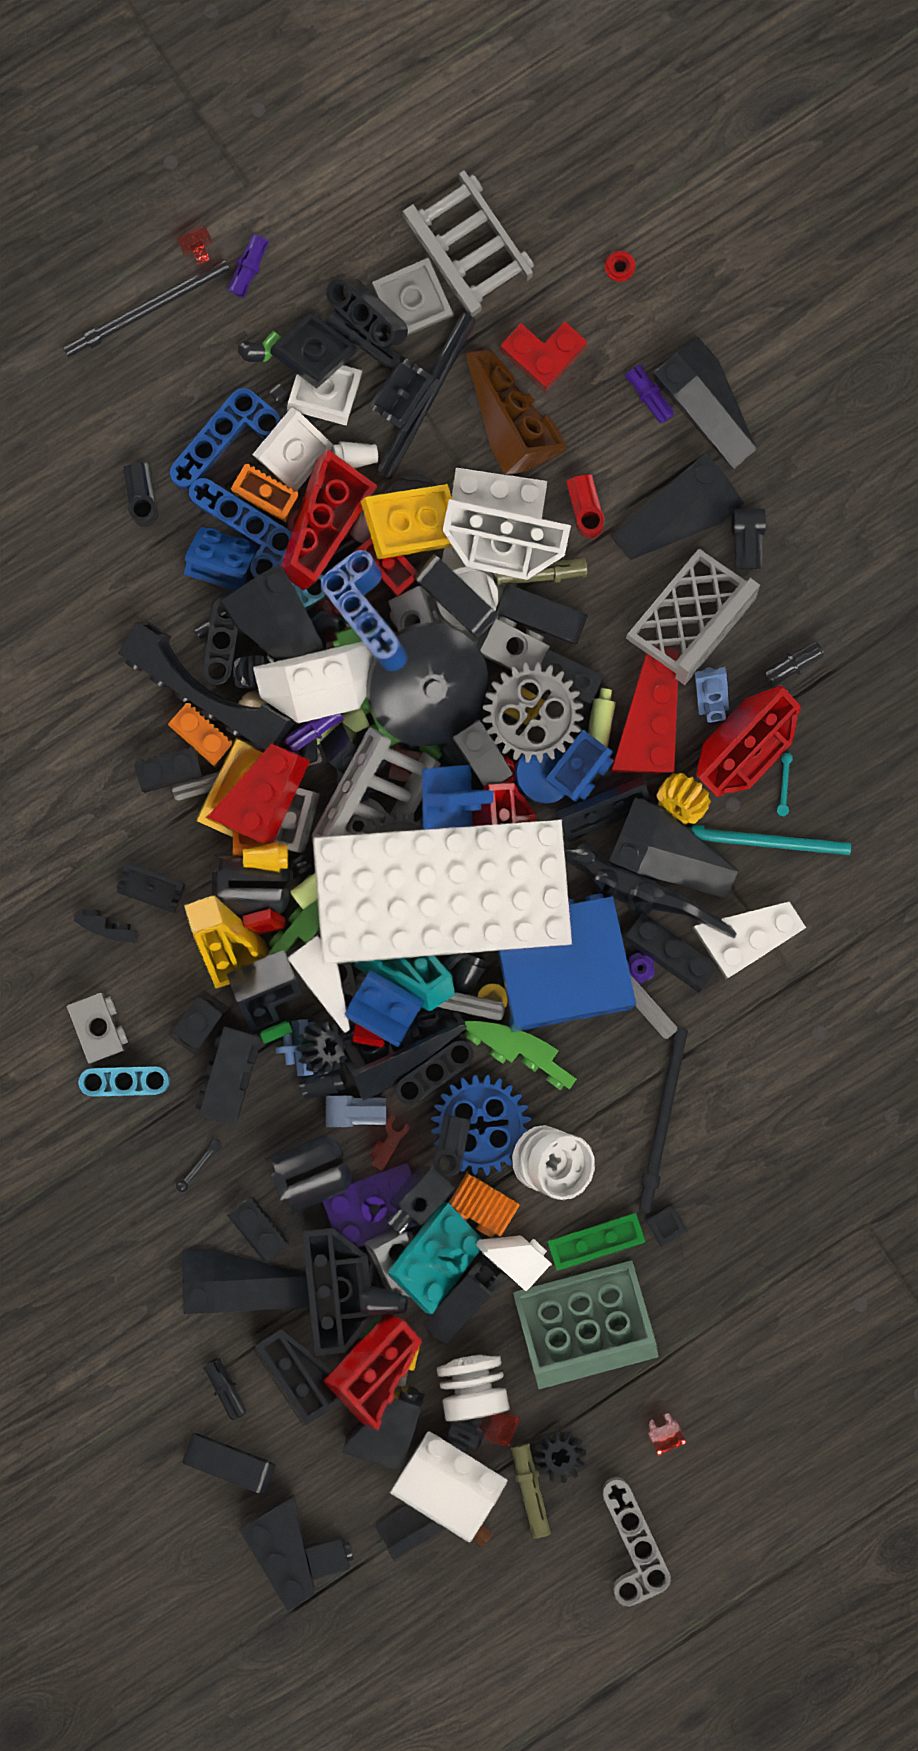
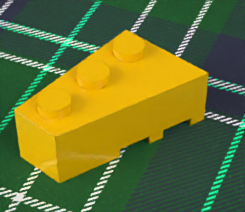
(223, 939)

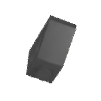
(482, 755)

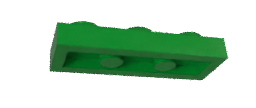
(596, 1241)

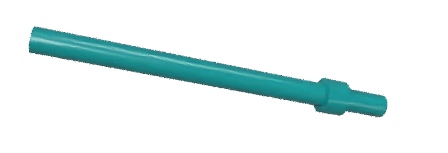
(770, 841)

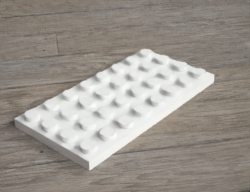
(442, 891)

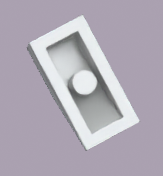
(516, 1257)

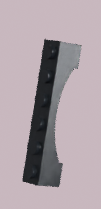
(149, 650)

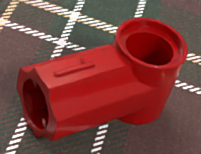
(585, 503)

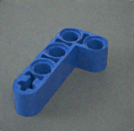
(221, 442)
(240, 521)
(365, 618)

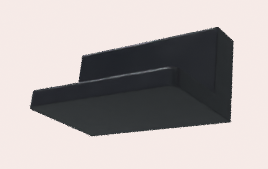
(406, 1530)

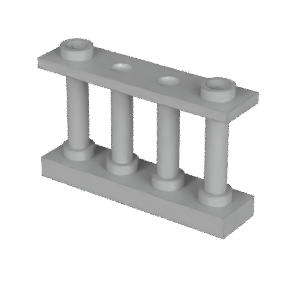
(438, 245)
(361, 775)

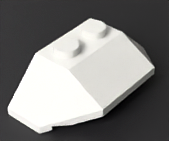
(504, 540)
(316, 682)

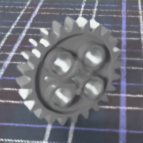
(556, 728)

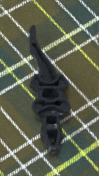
(637, 891)

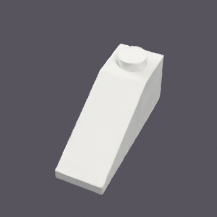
(322, 979)

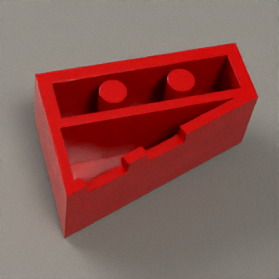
(262, 795)
(374, 1368)

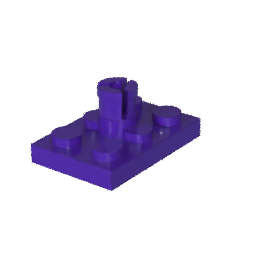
(366, 1205)

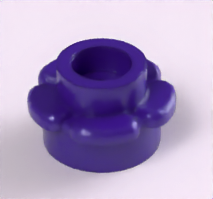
(647, 963)

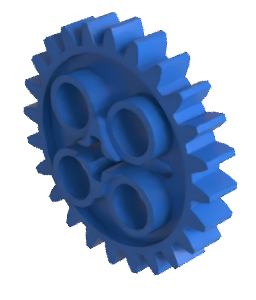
(477, 1096)

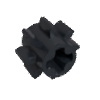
(466, 1434)

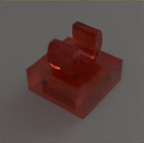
(195, 243)
(501, 1428)
(666, 1437)

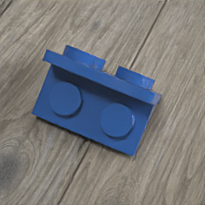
(219, 558)
(580, 766)
(450, 798)
(383, 1008)

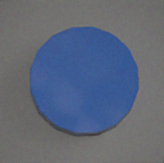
(532, 778)

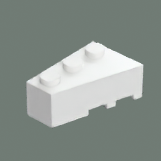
(756, 935)

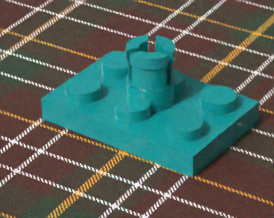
(436, 1258)

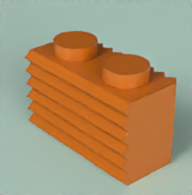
(265, 493)
(201, 734)
(483, 1205)

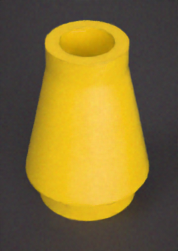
(267, 857)

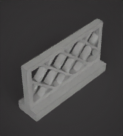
(717, 626)

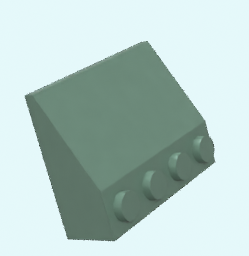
(585, 1324)

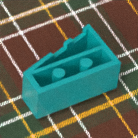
(418, 975)

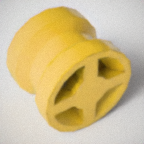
(494, 992)

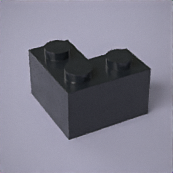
(262, 987)

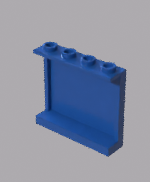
(574, 979)

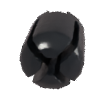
(248, 900)
(316, 1188)

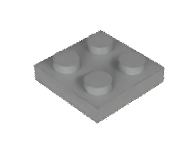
(414, 295)

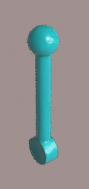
(782, 809)

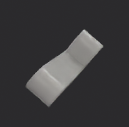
(631, 1537)

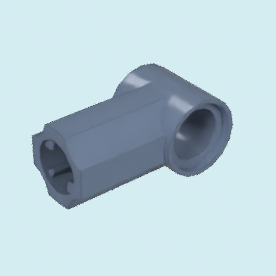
(351, 1111)

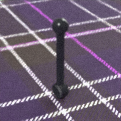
(182, 1185)

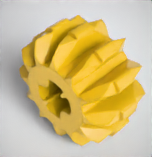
(683, 798)

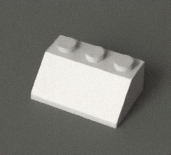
(449, 1486)

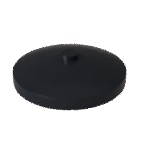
(435, 690)

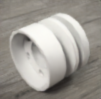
(553, 1162)
(472, 1388)

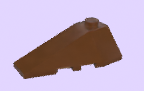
(513, 426)

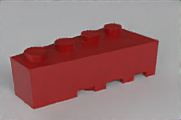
(324, 517)
(650, 726)

